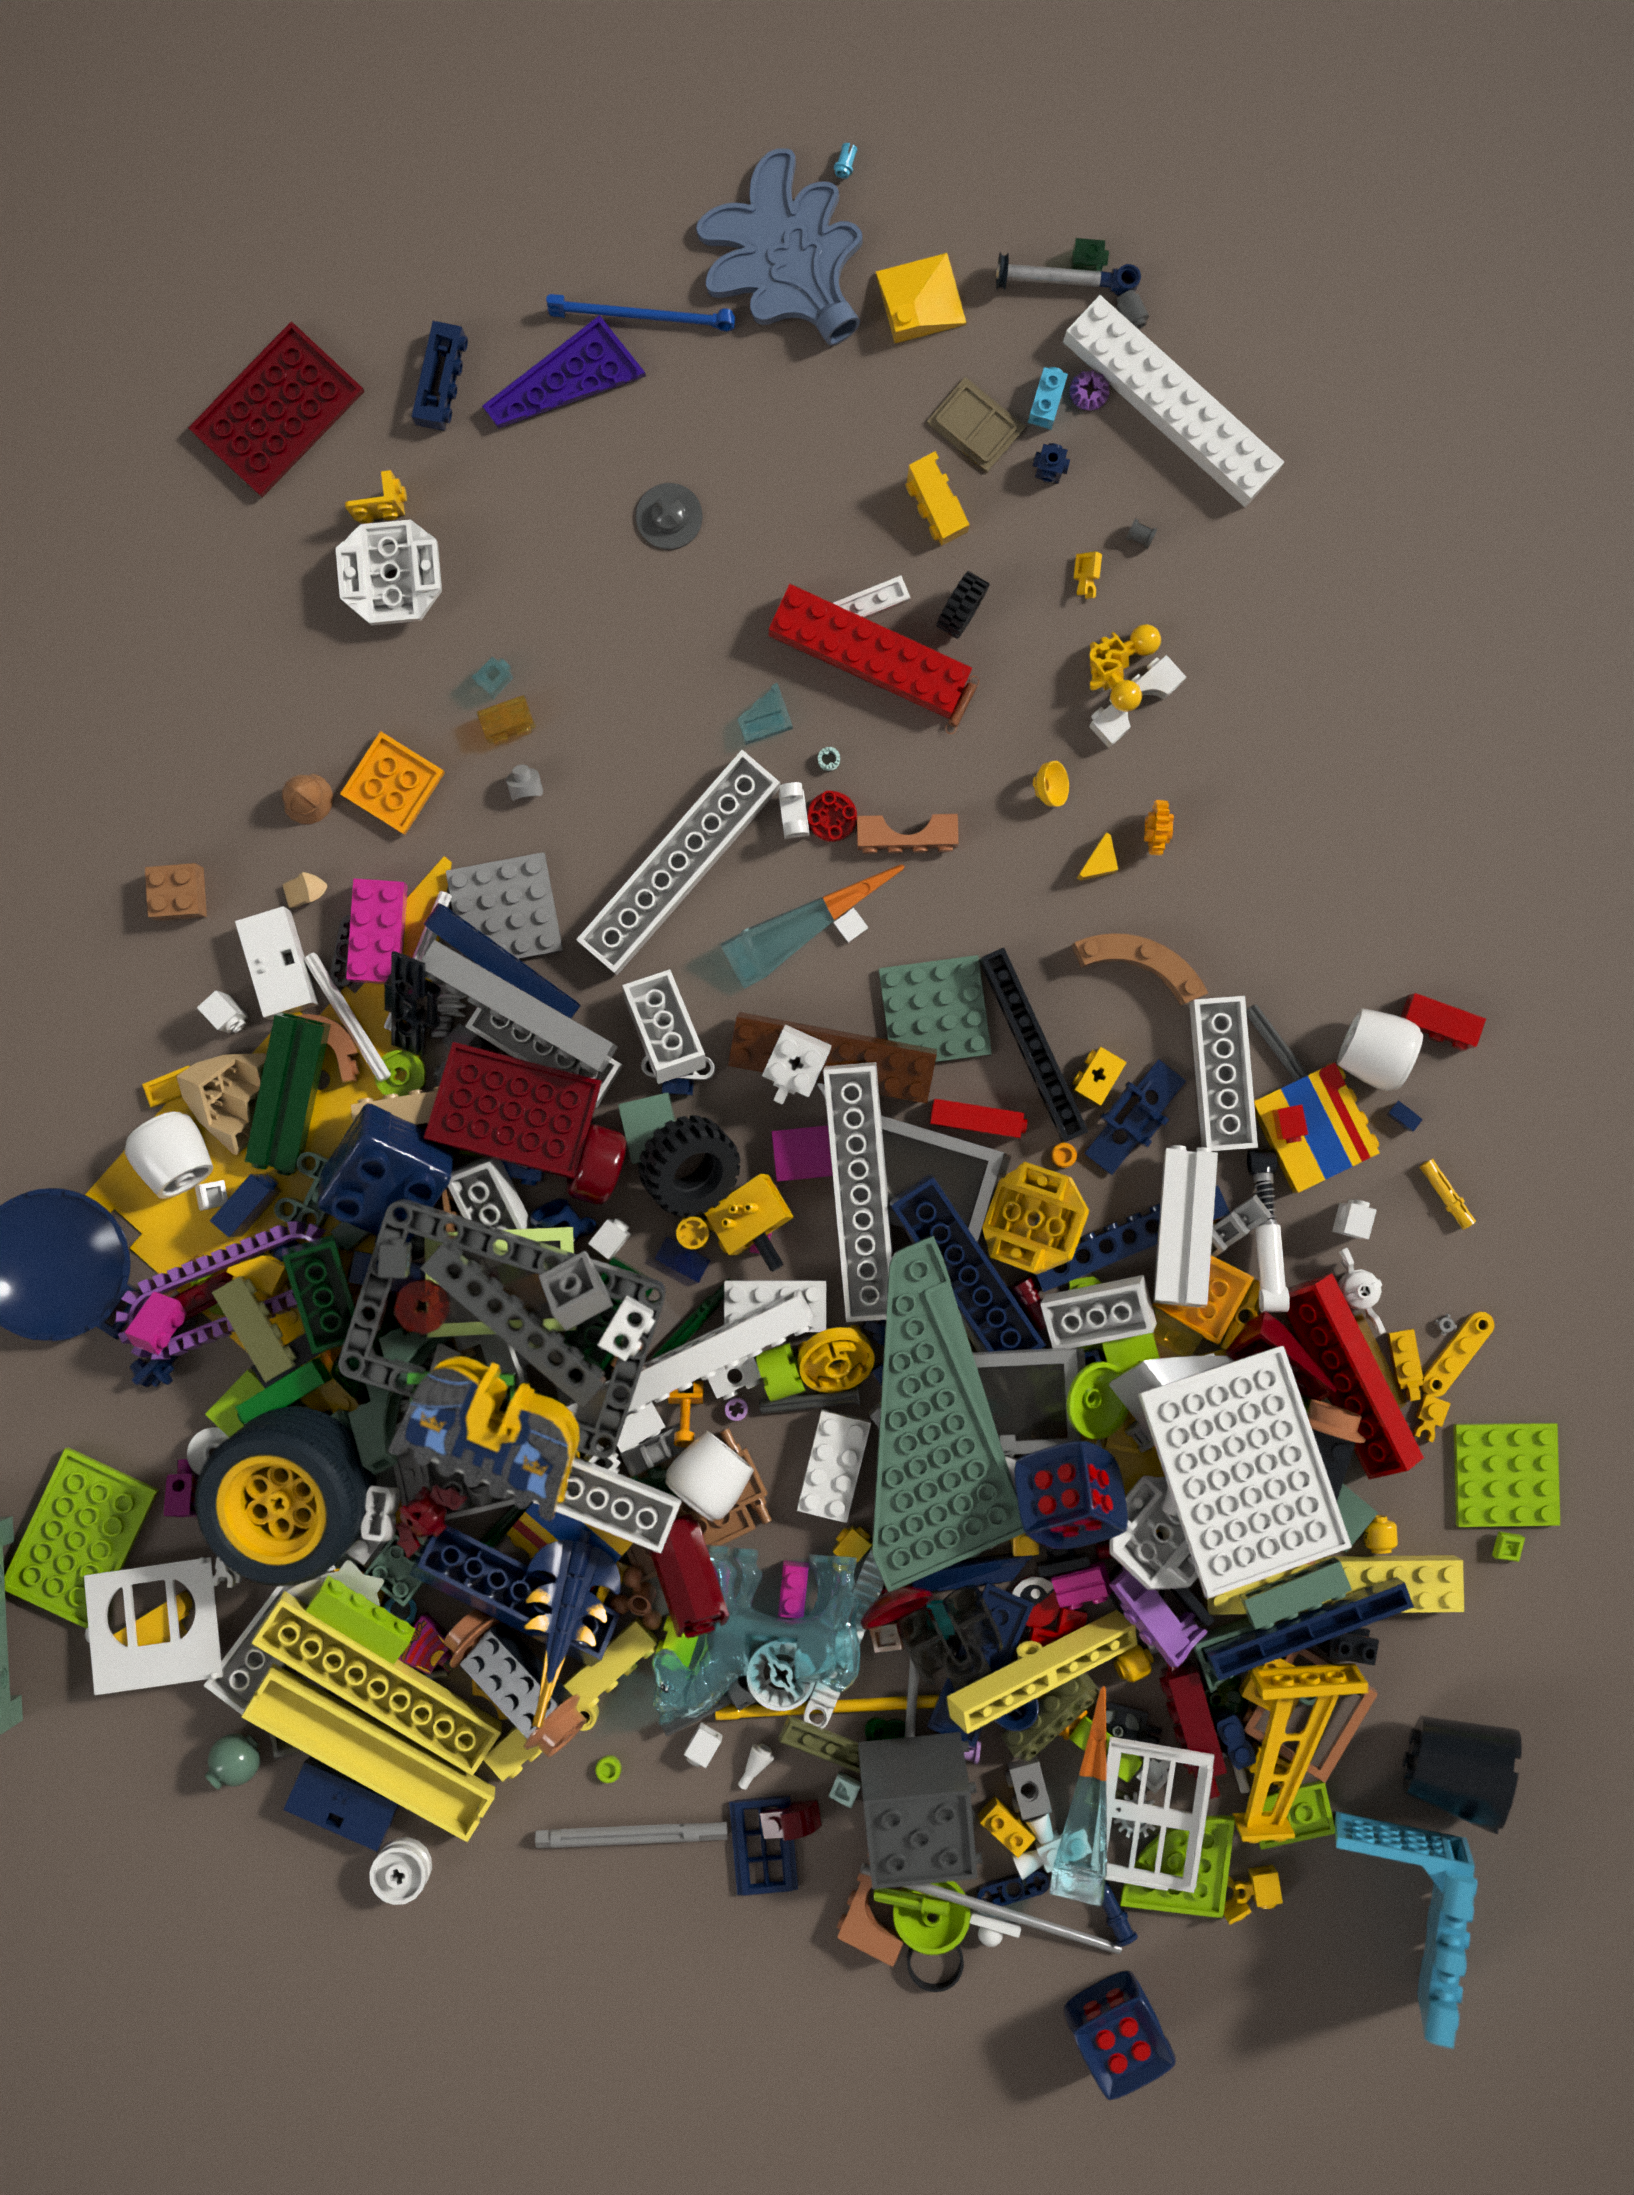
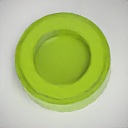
(608, 1769)

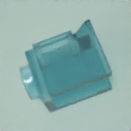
(493, 687)

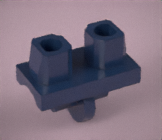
(152, 1372)

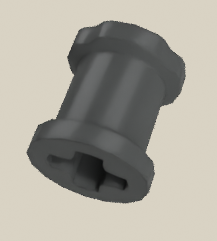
(1141, 533)

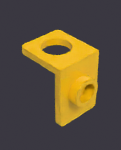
(1235, 1911)

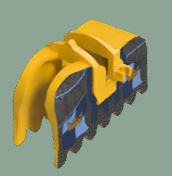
(461, 1425)

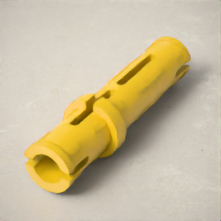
(1444, 1189)

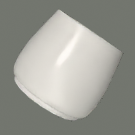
(1380, 1049)
(169, 1154)
(708, 1476)

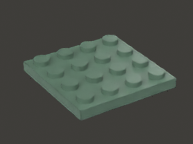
(937, 1007)

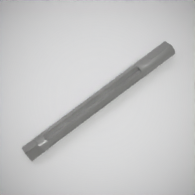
(631, 1835)

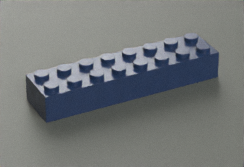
(973, 1278)
(499, 1588)

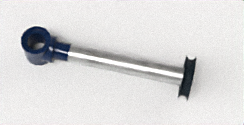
(1068, 276)

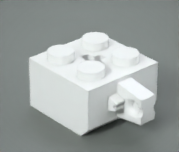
(794, 1077)

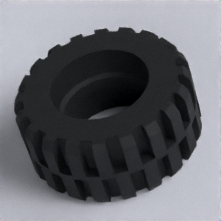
(673, 1146)

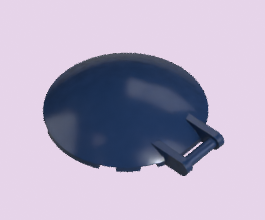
(61, 1265)

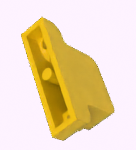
(154, 1626)

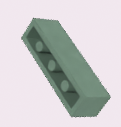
(1296, 1593)

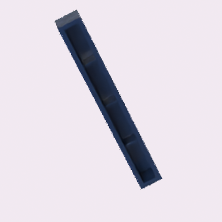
(1309, 1628)

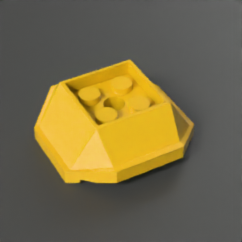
(1012, 1216)

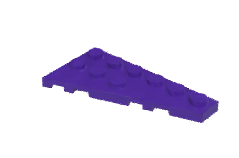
(575, 370)

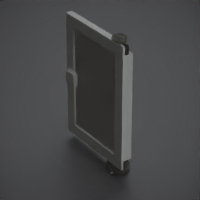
(960, 1168)
(1030, 1395)

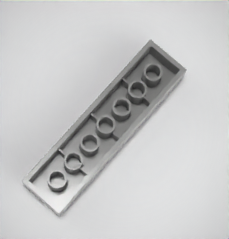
(521, 1008)

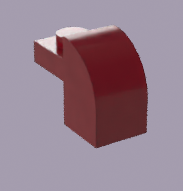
(792, 1822)

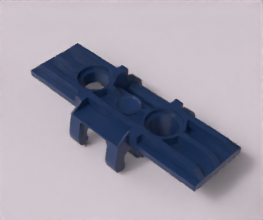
(1140, 1122)

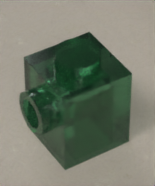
(1089, 254)

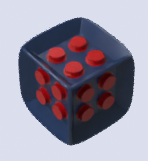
(1070, 1495)
(1119, 2035)

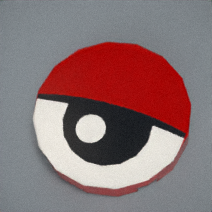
(1042, 1594)

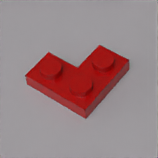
(1067, 1623)

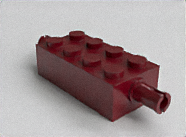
(1192, 1717)

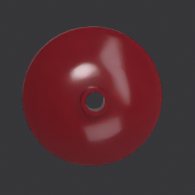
(894, 1606)

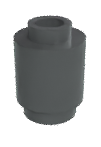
(1132, 308)

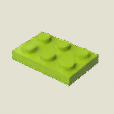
(1308, 1816)

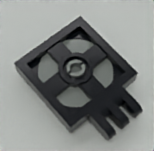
(1130, 1723)

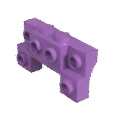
(1155, 1620)

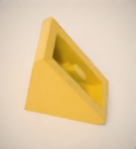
(1101, 862)

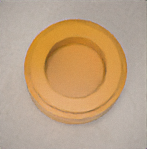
(1063, 1155)

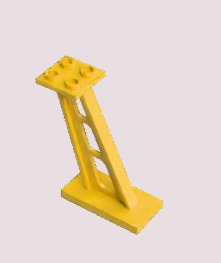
(1283, 1687)

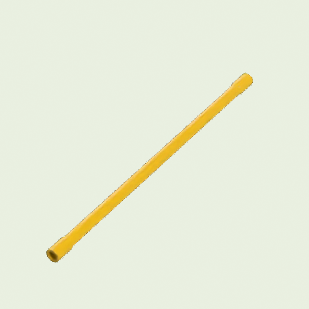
(842, 1706)

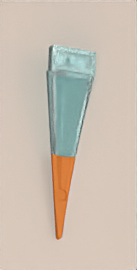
(771, 942)
(1082, 1852)

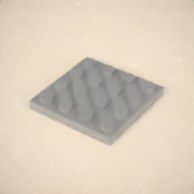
(509, 904)

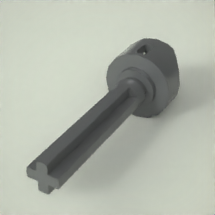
(736, 1694)

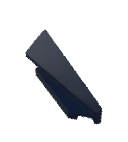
(974, 1572)

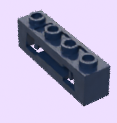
(435, 413)

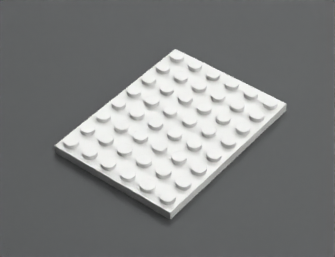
(1244, 1471)

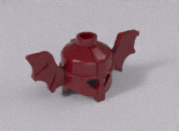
(426, 1515)

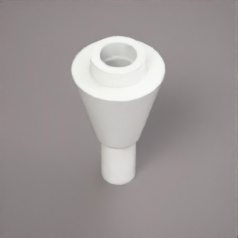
(759, 1758)

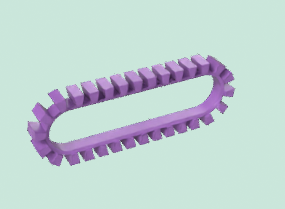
(189, 1340)

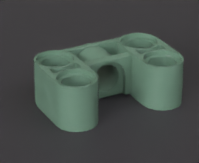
(310, 1204)

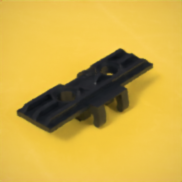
(402, 990)

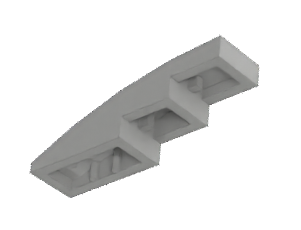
(1237, 1224)

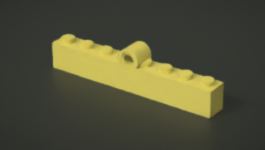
(1041, 1670)
(588, 1682)

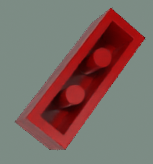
(1444, 1021)

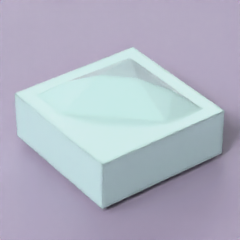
(845, 1789)

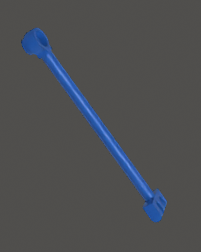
(558, 307)

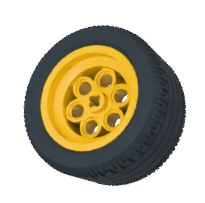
(265, 1528)

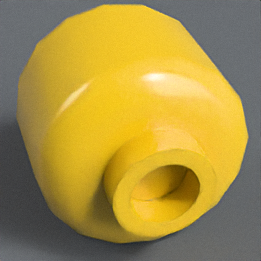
(1381, 1535)
(1134, 1664)

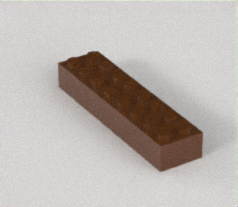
(902, 1068)

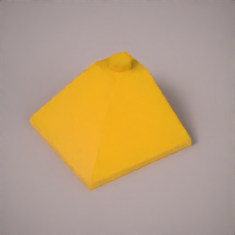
(920, 298)

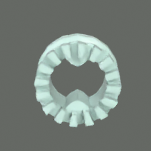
(826, 751)

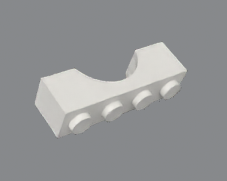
(1159, 681)

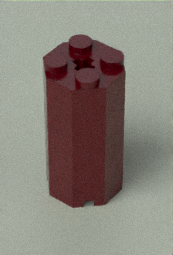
(689, 1580)

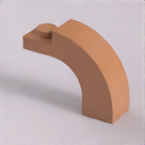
(343, 1046)

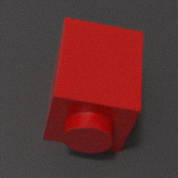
(1290, 1123)

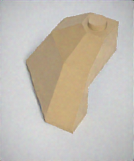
(224, 1095)

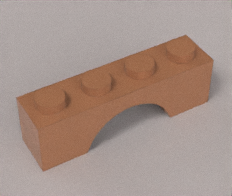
(876, 834)

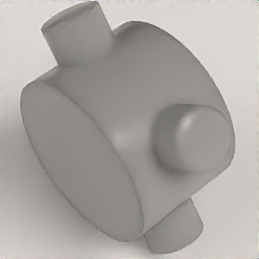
(1445, 1324)

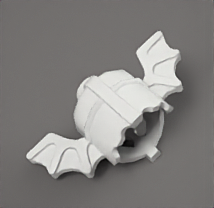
(1351, 1285)

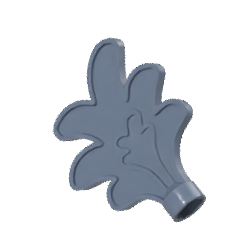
(784, 250)

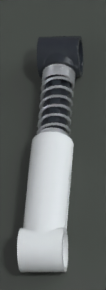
(1272, 1291)

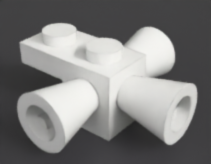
(1046, 1844)

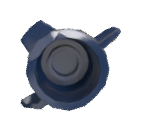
(561, 1214)

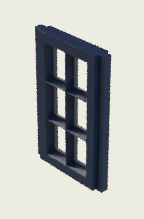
(740, 1849)

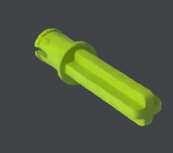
(912, 1900)

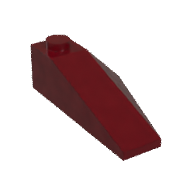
(1267, 1333)

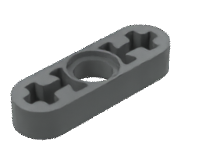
(337, 968)

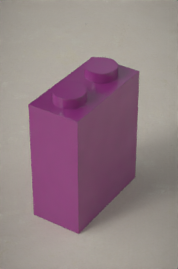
(802, 1153)

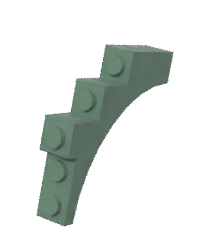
(376, 1421)

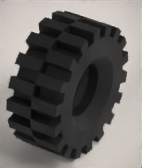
(962, 604)

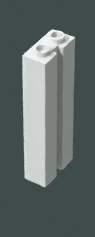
(1185, 1227)

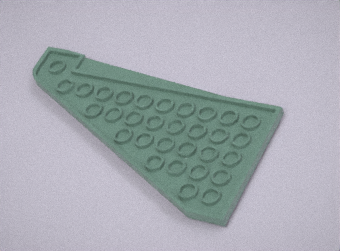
(939, 1455)

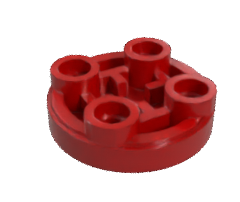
(832, 816)

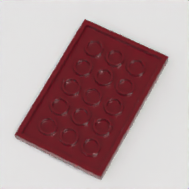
(276, 409)
(513, 1110)

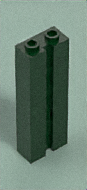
(287, 1092)

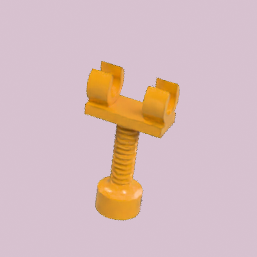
(684, 1436)

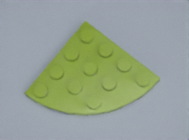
(1211, 1878)

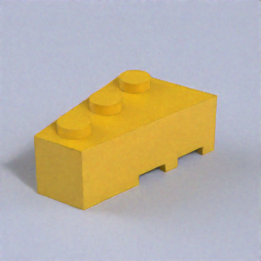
(936, 499)

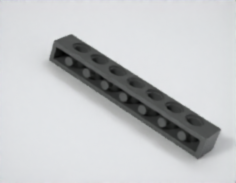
(518, 1338)

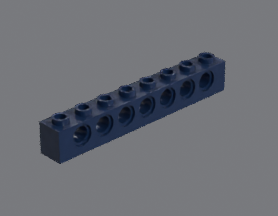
(1119, 1249)

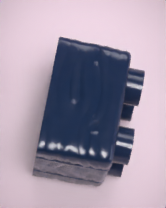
(379, 1164)

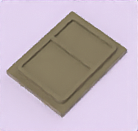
(976, 424)

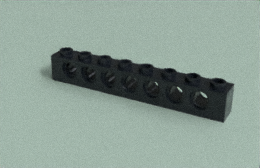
(1033, 1045)

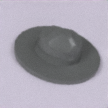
(669, 516)

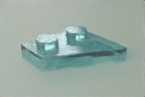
(765, 717)

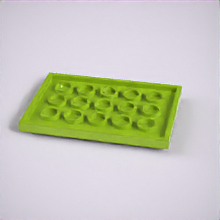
(78, 1530)

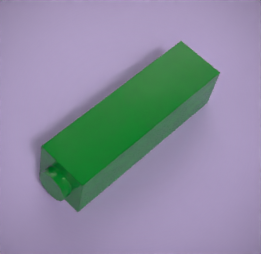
(285, 1391)

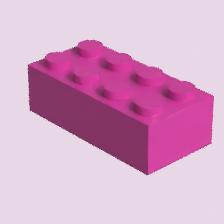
(375, 928)

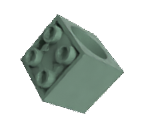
(395, 1569)

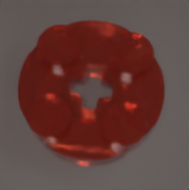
(419, 1321)

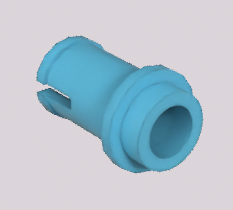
(843, 167)

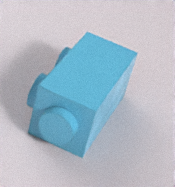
(1047, 397)

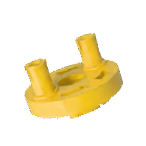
(831, 1345)

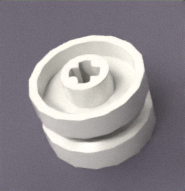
(400, 1870)

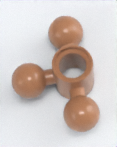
(620, 1603)

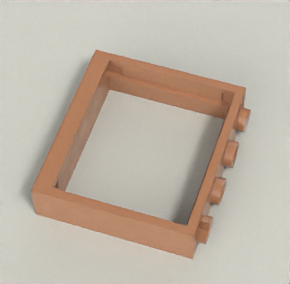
(1343, 1737)

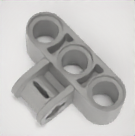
(651, 1451)

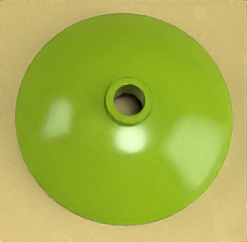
(1093, 1404)
(936, 1936)

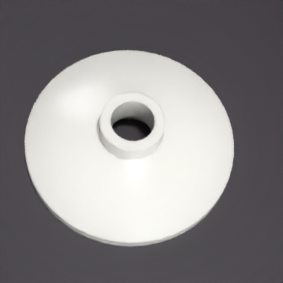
(201, 1444)

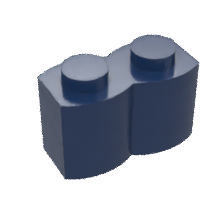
(1233, 1739)

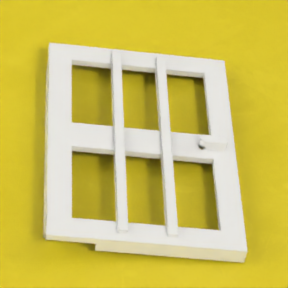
(1161, 1816)

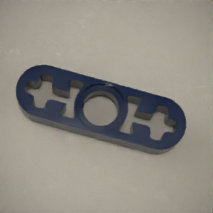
(1021, 1895)

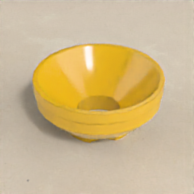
(1052, 784)

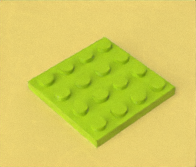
(1506, 1474)

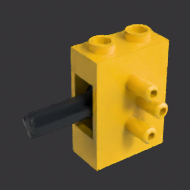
(749, 1217)

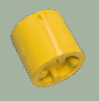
(693, 1232)

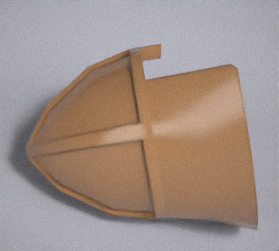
(307, 798)

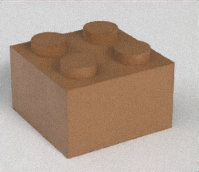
(175, 892)

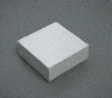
(850, 925)

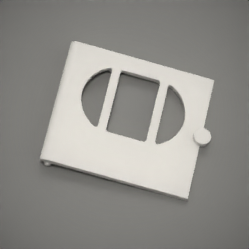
(173, 1662)

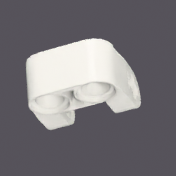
(793, 810)

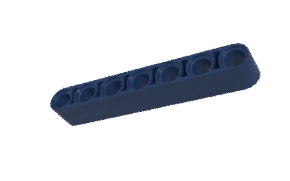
(497, 959)

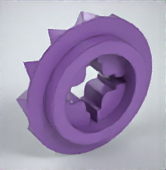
(1079, 395)

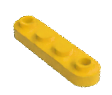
(1457, 1353)

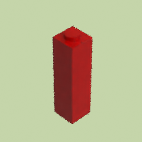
(977, 1118)

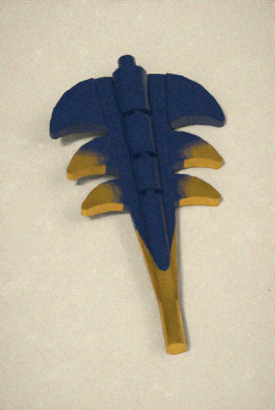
(575, 1569)

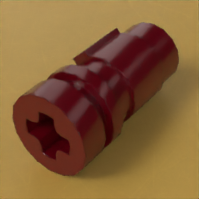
(1030, 1301)

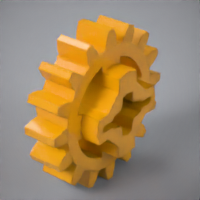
(1158, 827)

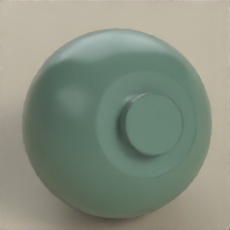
(233, 1760)

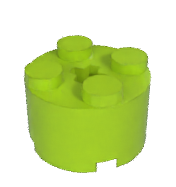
(780, 1372)

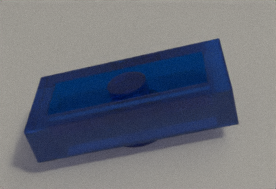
(682, 1259)

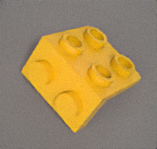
(385, 507)

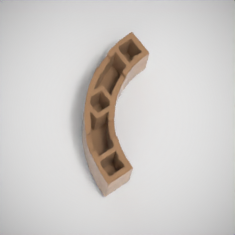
(1145, 954)

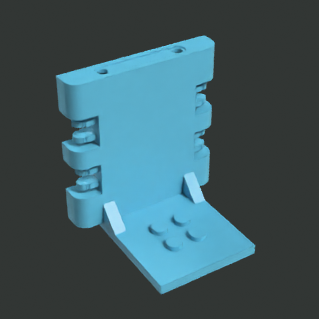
(1451, 1867)

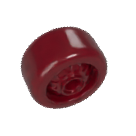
(598, 1166)

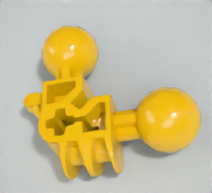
(1110, 659)

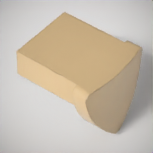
(303, 889)

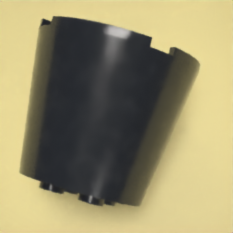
(1463, 1769)

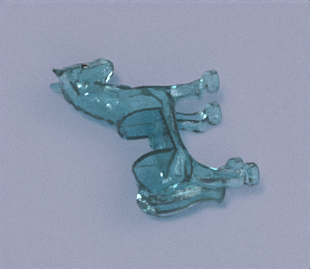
(824, 1638)

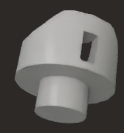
(524, 782)

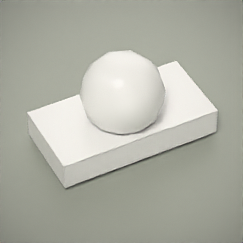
(993, 1927)

